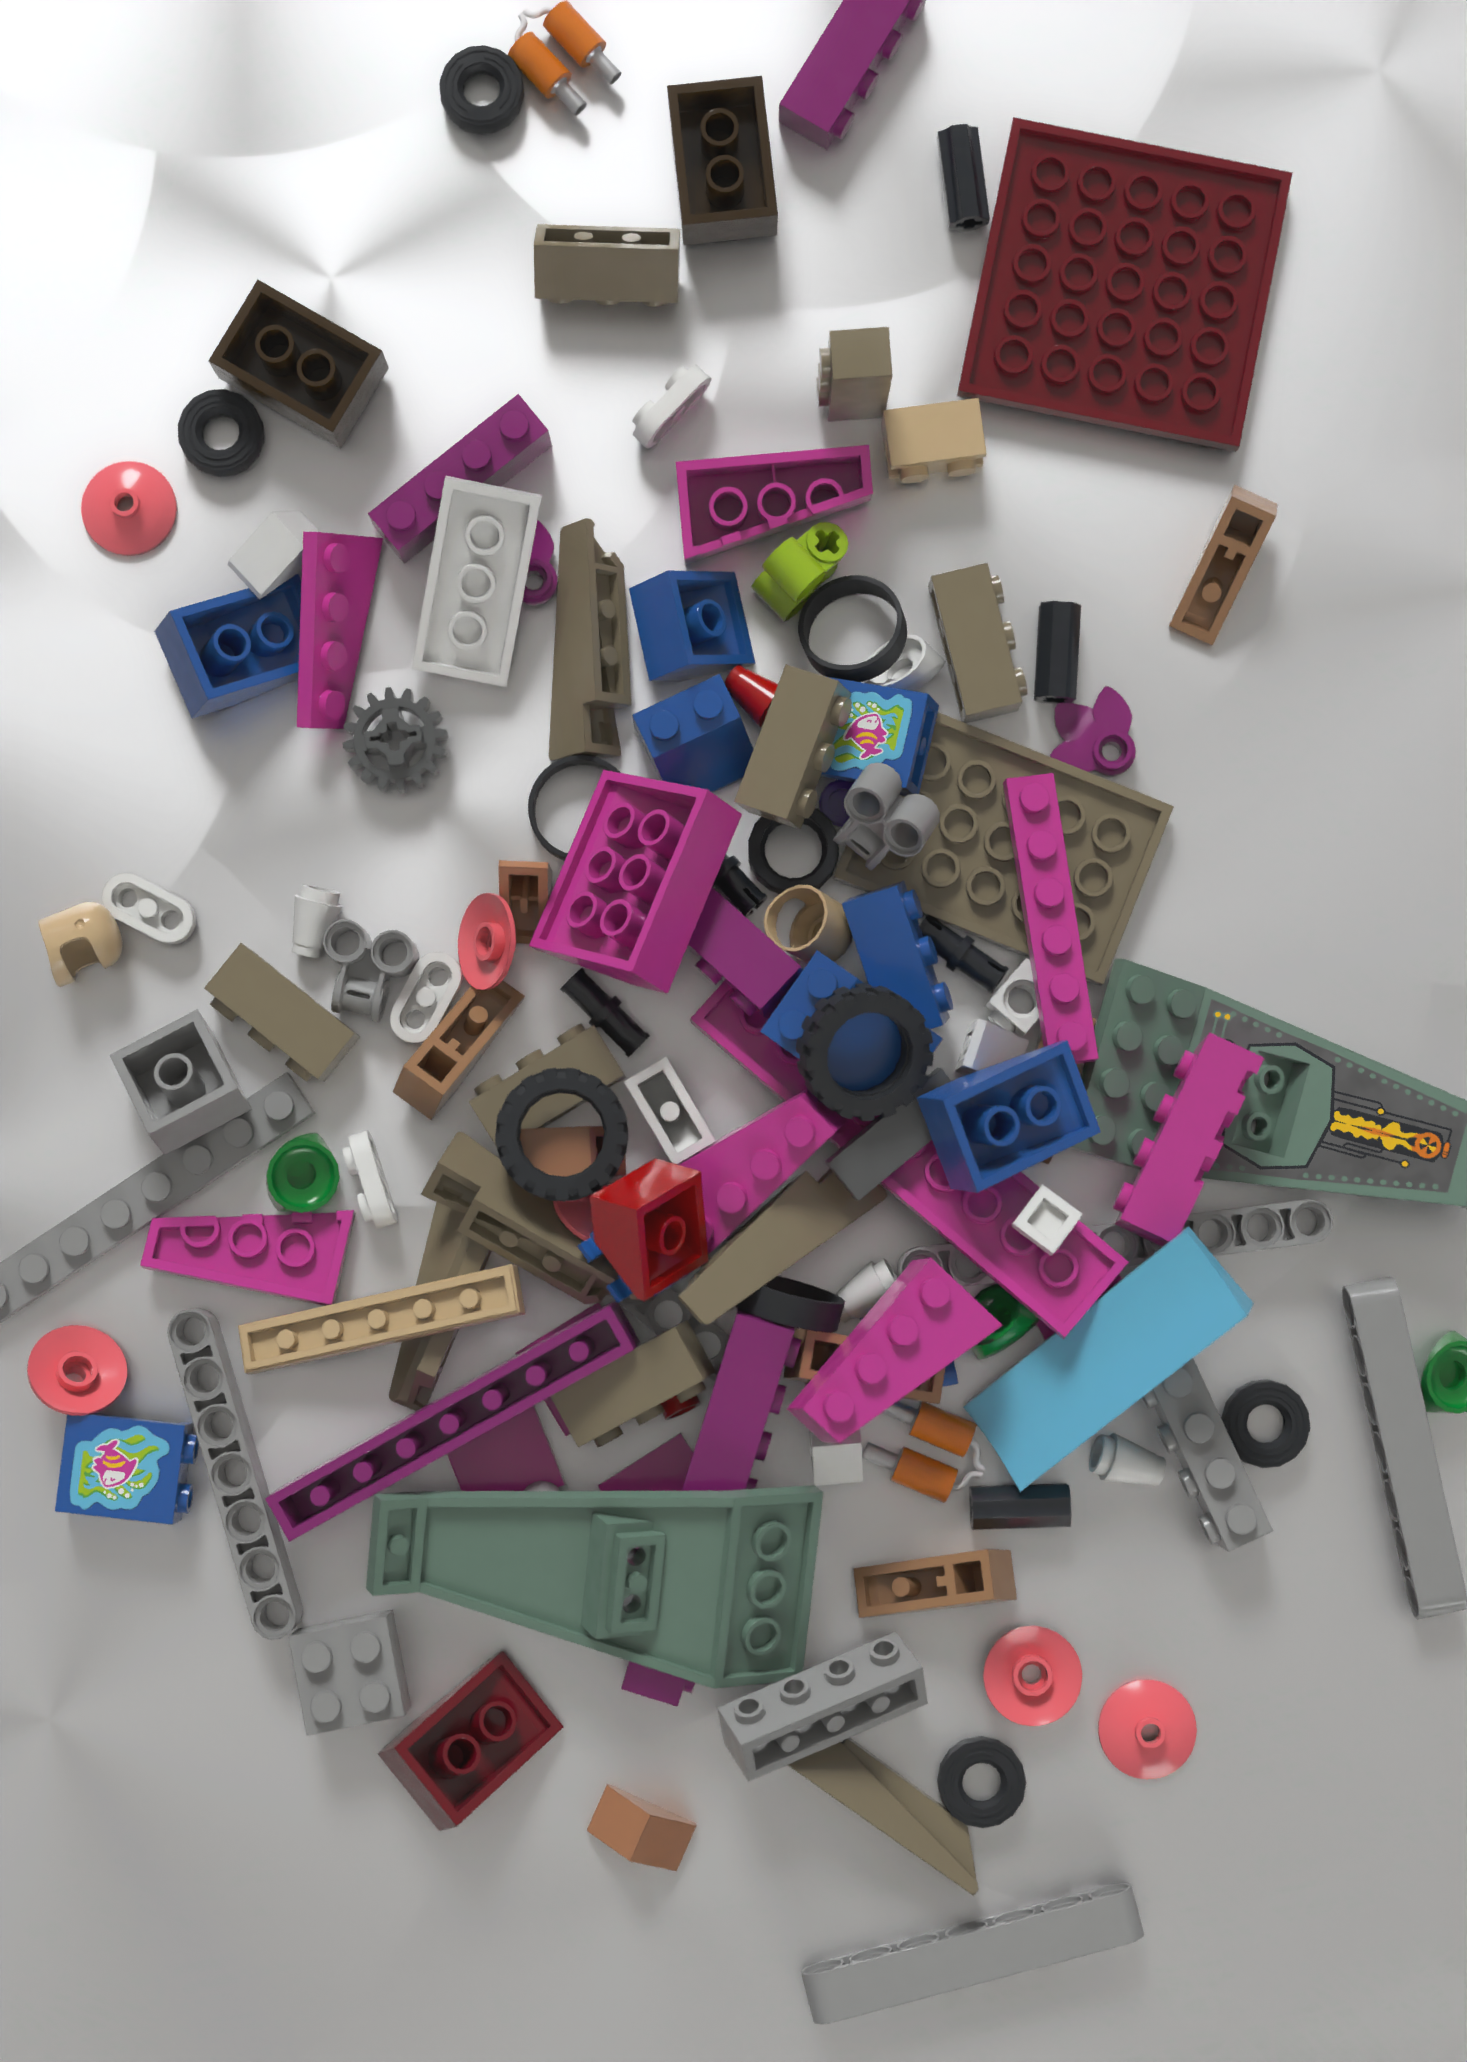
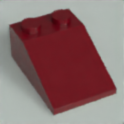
(470, 1742)

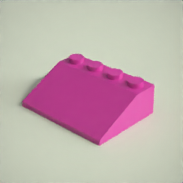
(636, 879)

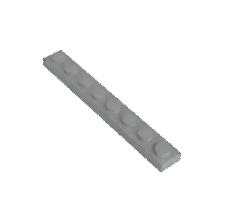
(148, 1195)

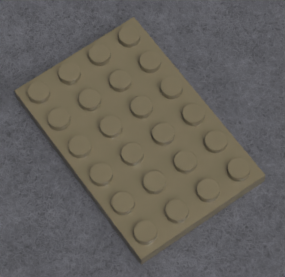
(968, 862)

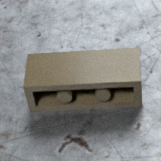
(607, 264)
(855, 374)
(977, 642)
(794, 747)
(280, 1014)
(577, 1050)
(635, 1386)

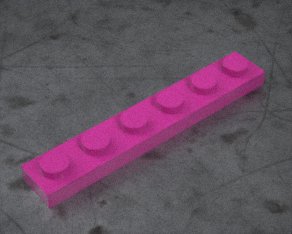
(1050, 914)

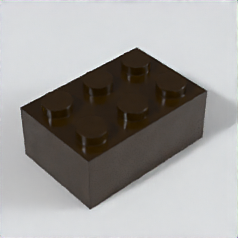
(722, 160)
(299, 363)

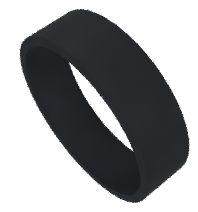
(839, 588)
(542, 779)
(795, 1305)

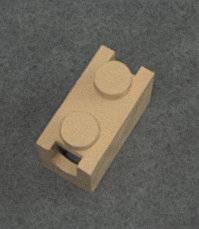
(933, 440)

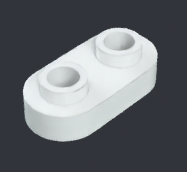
(658, 418)
(150, 909)
(424, 997)
(363, 1160)

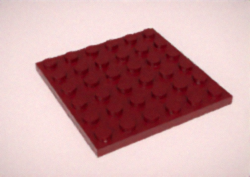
(1125, 284)

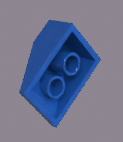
(233, 646)
(861, 1050)
(1008, 1117)

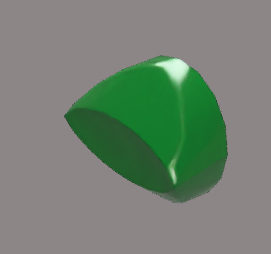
(302, 1175)
(1013, 1316)
(1445, 1376)

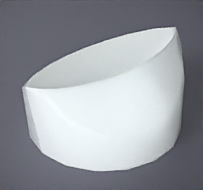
(913, 668)

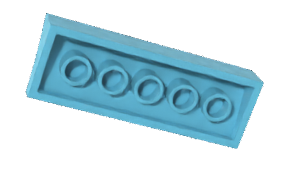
(1110, 1358)

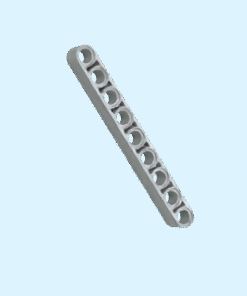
(1232, 1222)

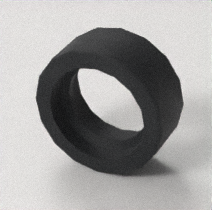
(777, 883)

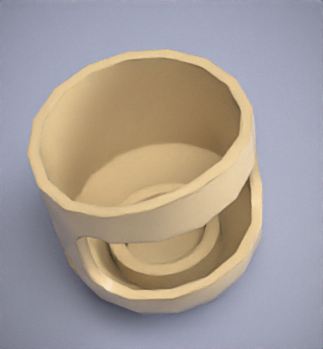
(817, 926)
(79, 939)

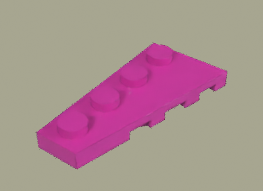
(333, 617)
(269, 1254)

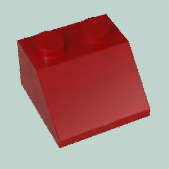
(652, 1225)

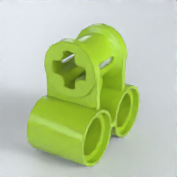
(800, 568)

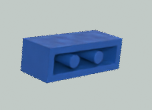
(896, 951)

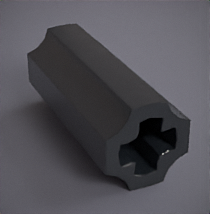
(963, 177)
(1057, 652)
(1009, 1508)

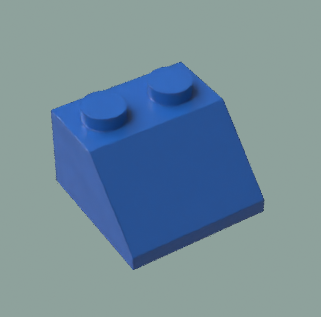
(691, 624)
(696, 737)

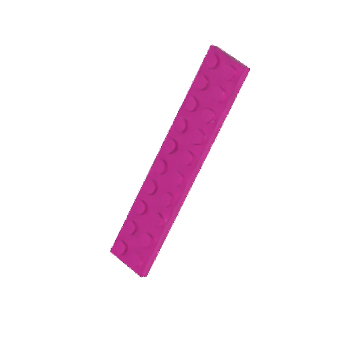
(977, 1224)

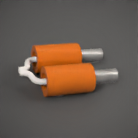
(576, 38)
(918, 1470)

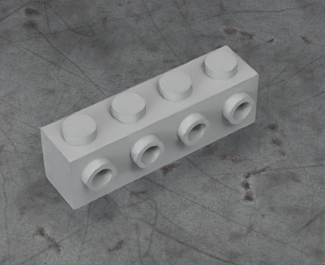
(1208, 1459)
(822, 1705)

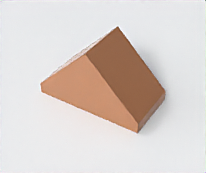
(526, 890)
(640, 1829)

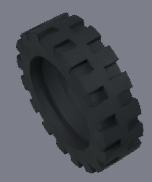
(898, 1086)
(529, 1093)

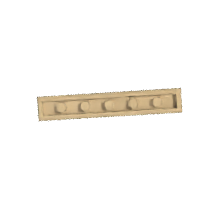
(381, 1319)

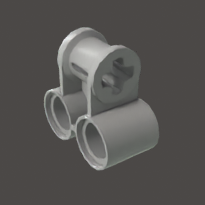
(883, 818)
(365, 969)

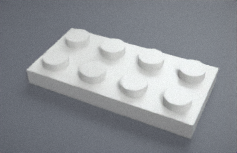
(476, 581)

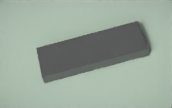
(884, 1144)

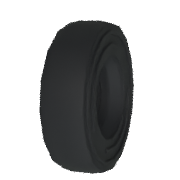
(475, 61)
(197, 415)
(1294, 1415)
(990, 1811)

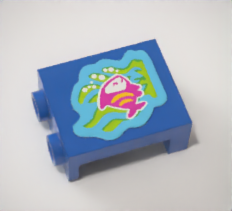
(887, 729)
(126, 1468)

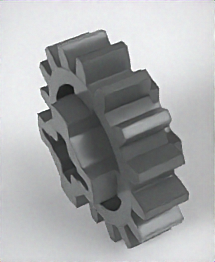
(417, 739)

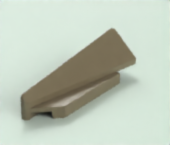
(589, 648)
(515, 1221)
(773, 1240)
(423, 1358)
(893, 1807)

